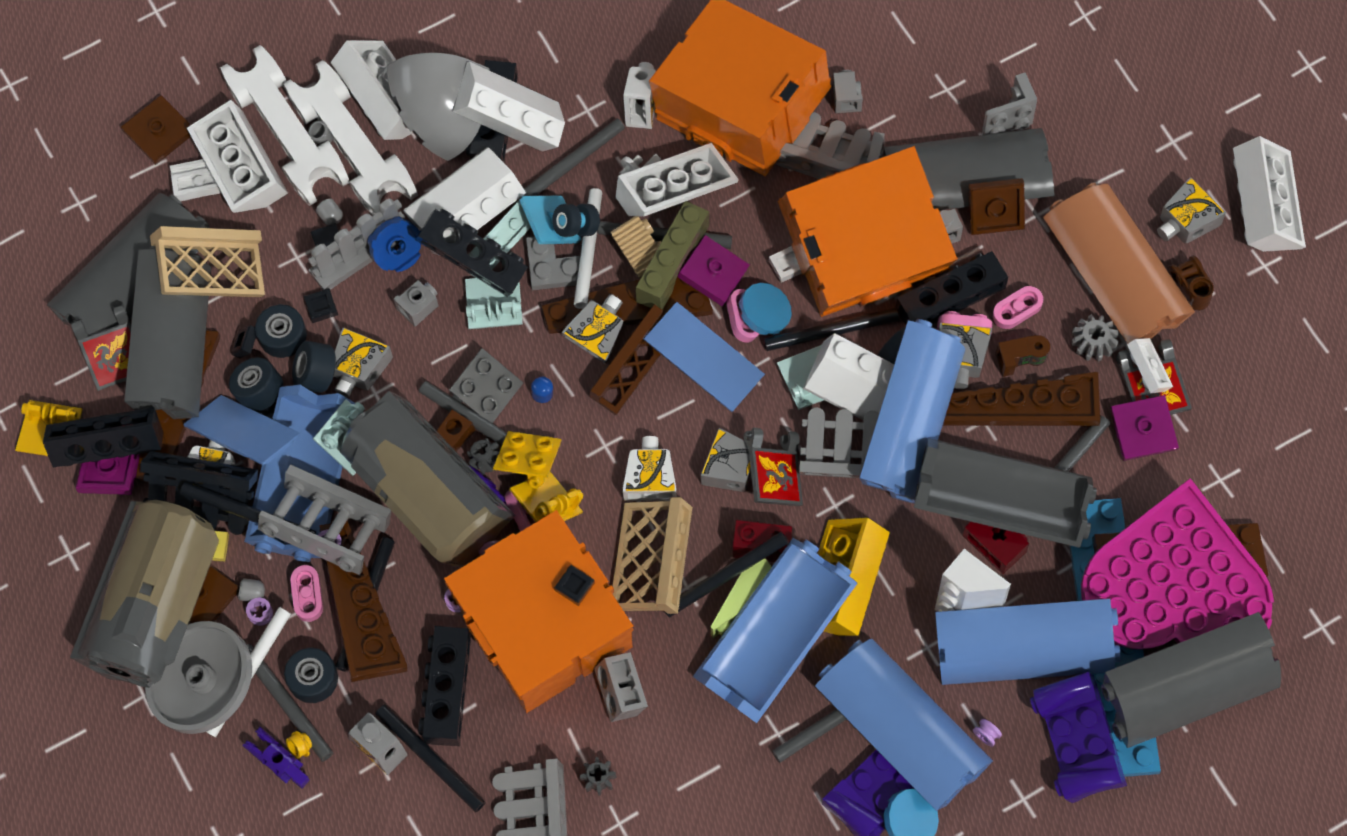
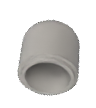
(319, 132)
(329, 212)
(251, 589)

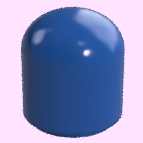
(542, 389)

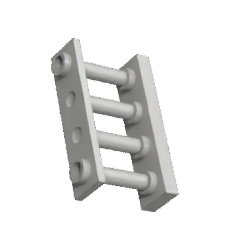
(336, 498)

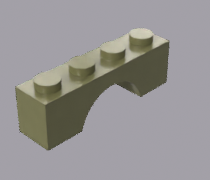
(683, 235)

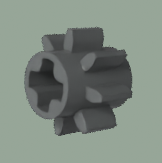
(483, 455)
(605, 778)

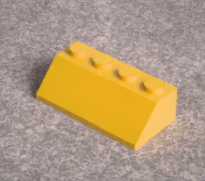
(859, 547)

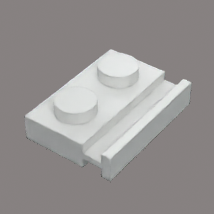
(193, 180)

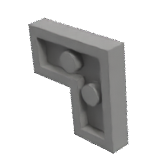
(548, 271)

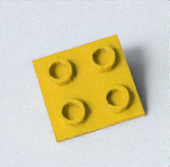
(36, 418)
(528, 456)
(548, 498)

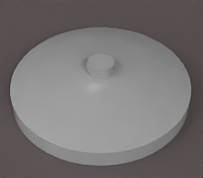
(203, 681)

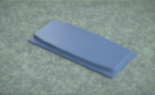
(704, 356)
(243, 430)

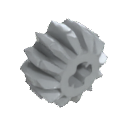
(1087, 329)

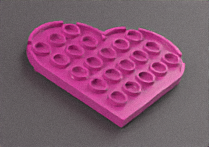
(1176, 574)

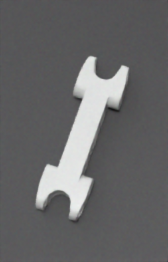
(326, 104)
(307, 159)

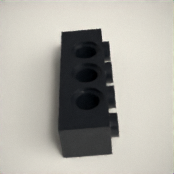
(499, 141)
(432, 238)
(985, 267)
(103, 437)
(448, 729)

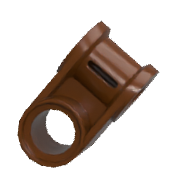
(1192, 278)

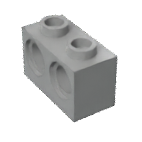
(620, 687)

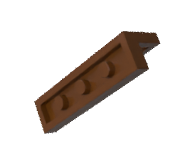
(621, 361)

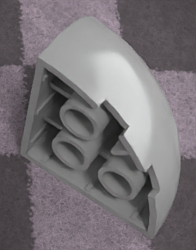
(427, 93)

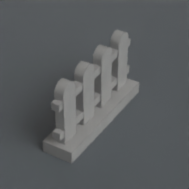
(815, 161)
(350, 248)
(842, 447)
(552, 806)

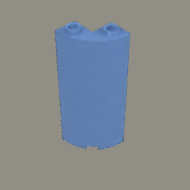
(912, 408)
(306, 414)
(775, 629)
(1027, 641)
(903, 723)

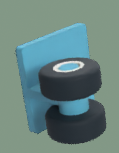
(559, 222)

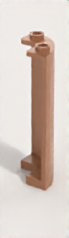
(1118, 263)

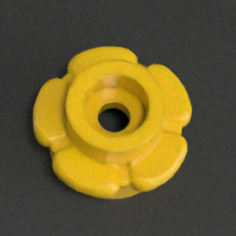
(299, 744)

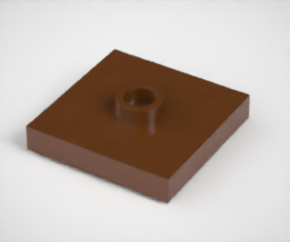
(157, 129)
(997, 206)
(214, 597)

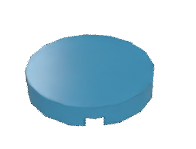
(765, 308)
(910, 815)

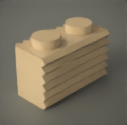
(636, 243)

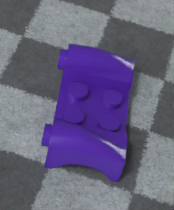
(1079, 737)
(865, 794)

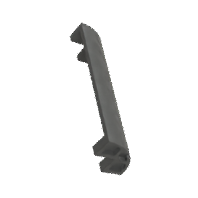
(984, 158)
(112, 272)
(166, 340)
(1004, 493)
(1192, 680)

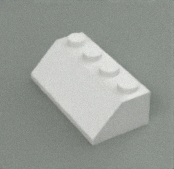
(364, 71)
(509, 108)
(237, 159)
(673, 181)
(470, 194)
(1268, 196)
(849, 376)
(970, 586)

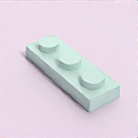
(507, 231)

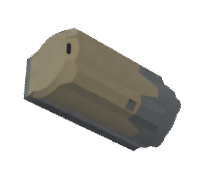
(424, 480)
(146, 593)

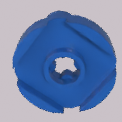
(382, 239)

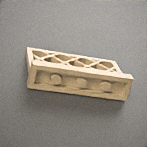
(204, 240)
(672, 553)

